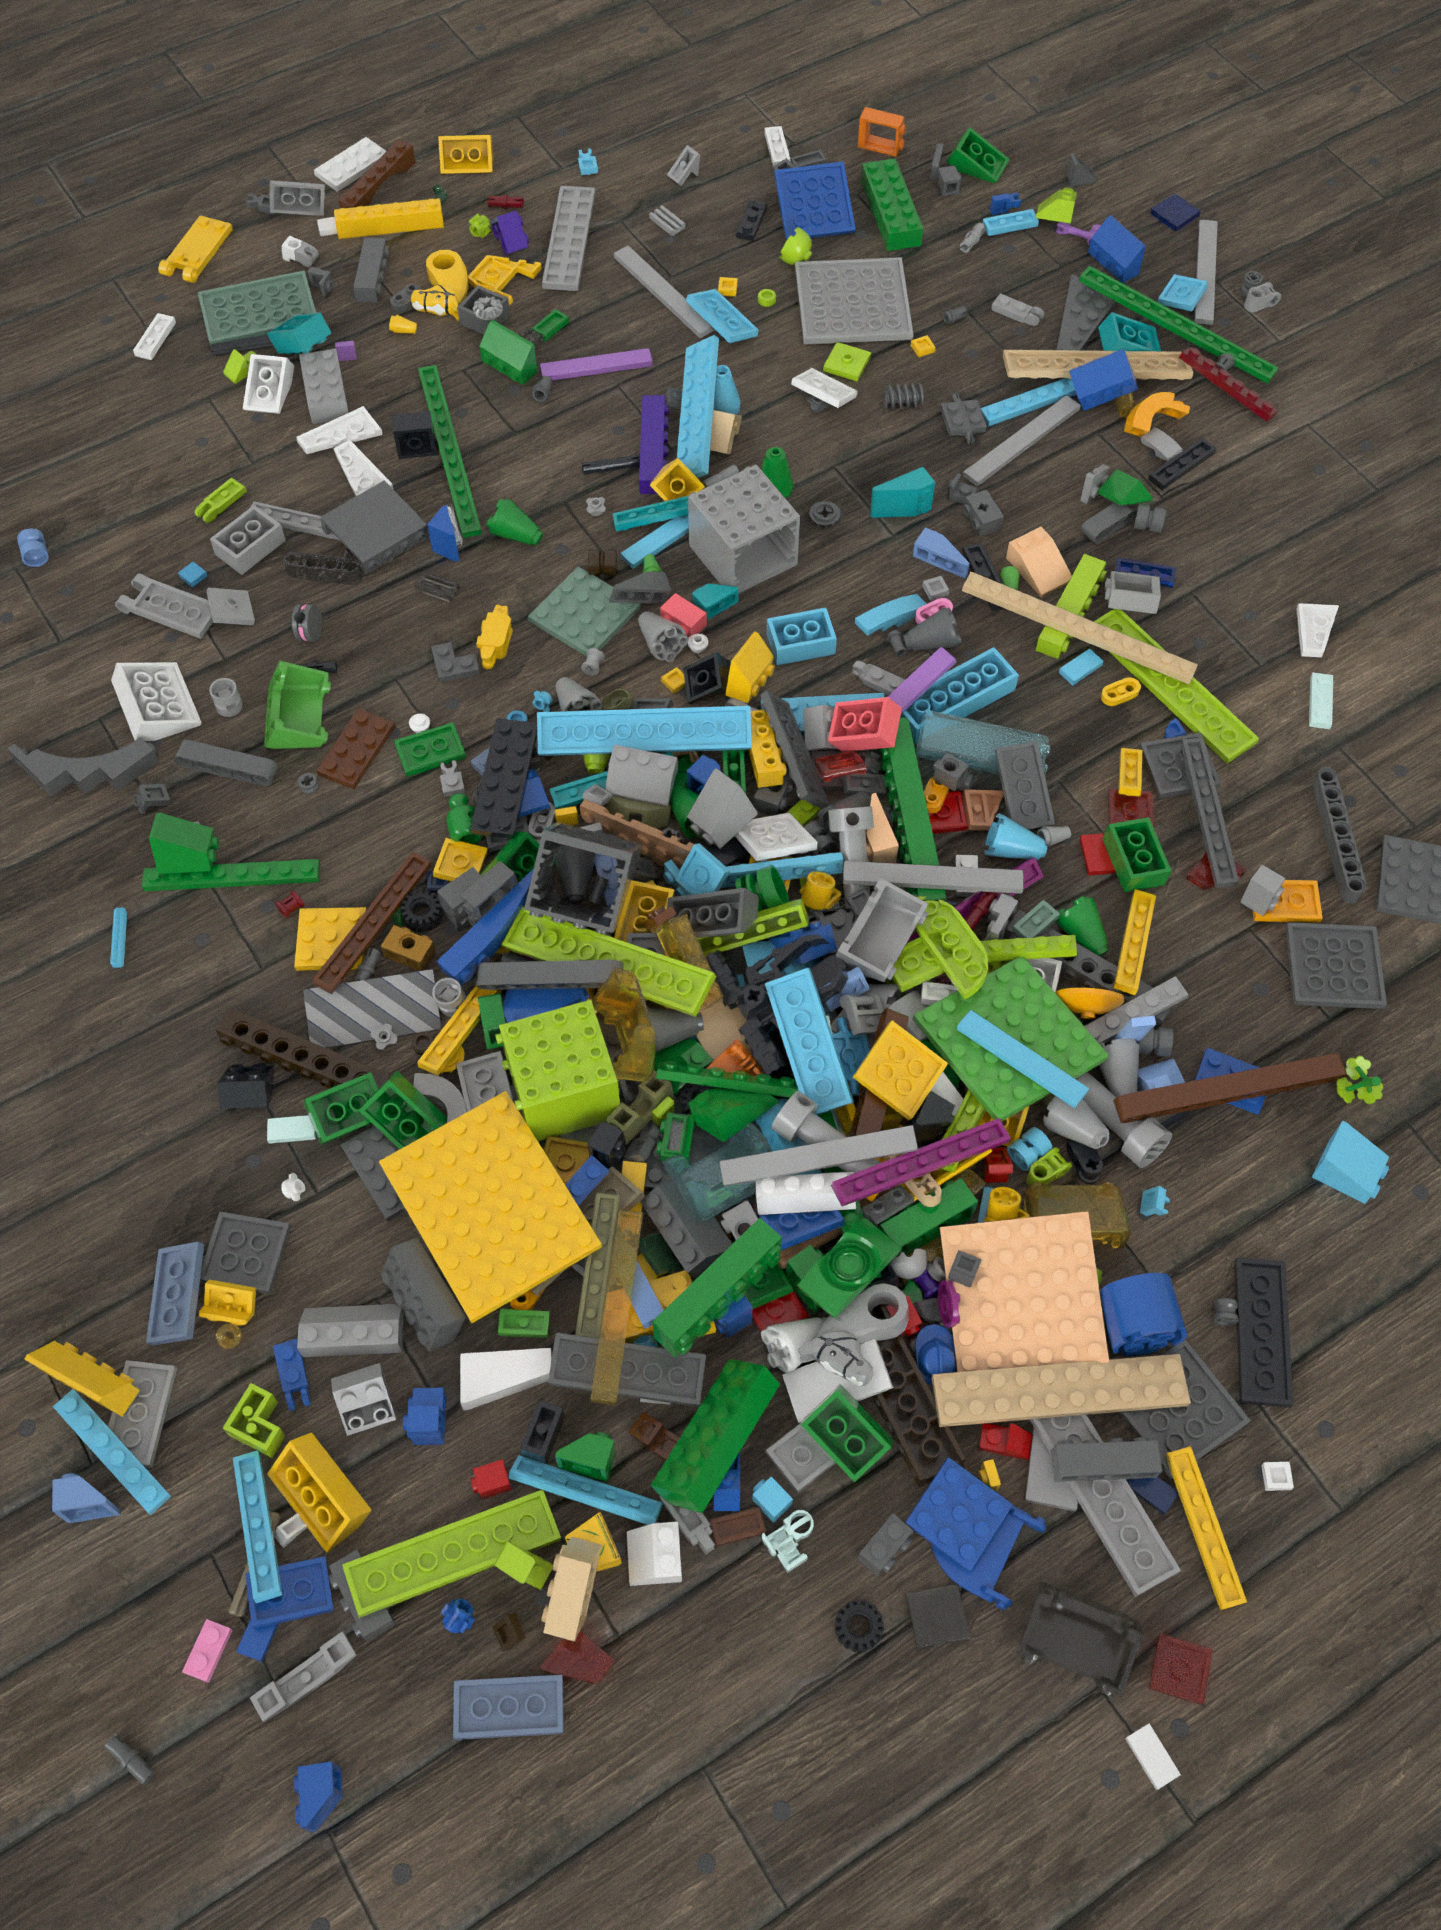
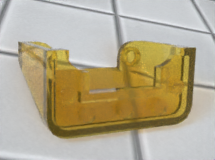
(625, 1007)
(1102, 1202)

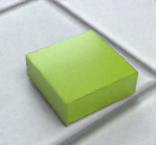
(661, 1110)

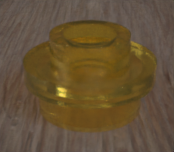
(224, 1341)

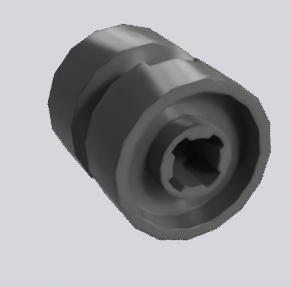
(1149, 518)
(825, 842)
(1157, 1041)

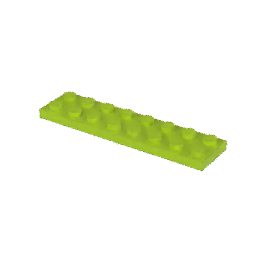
(448, 1553)

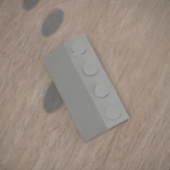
(351, 1330)

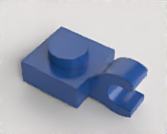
(1002, 203)

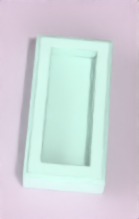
(290, 1129)

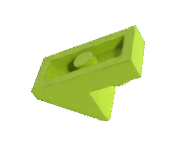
(237, 366)
(523, 1565)

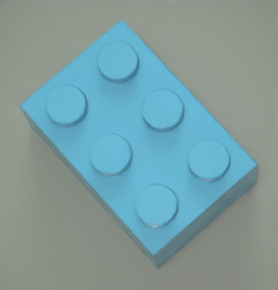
(801, 636)

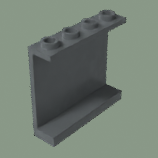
(376, 526)

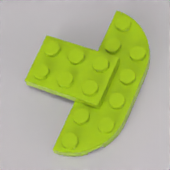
(943, 947)

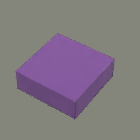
(346, 350)

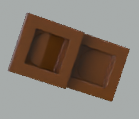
(654, 1436)

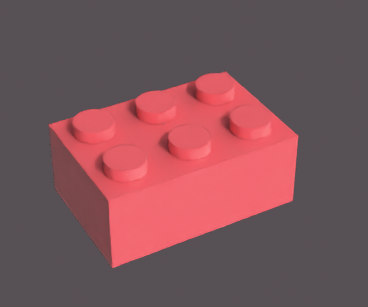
(865, 724)

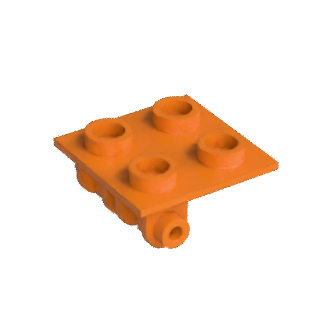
(737, 1058)

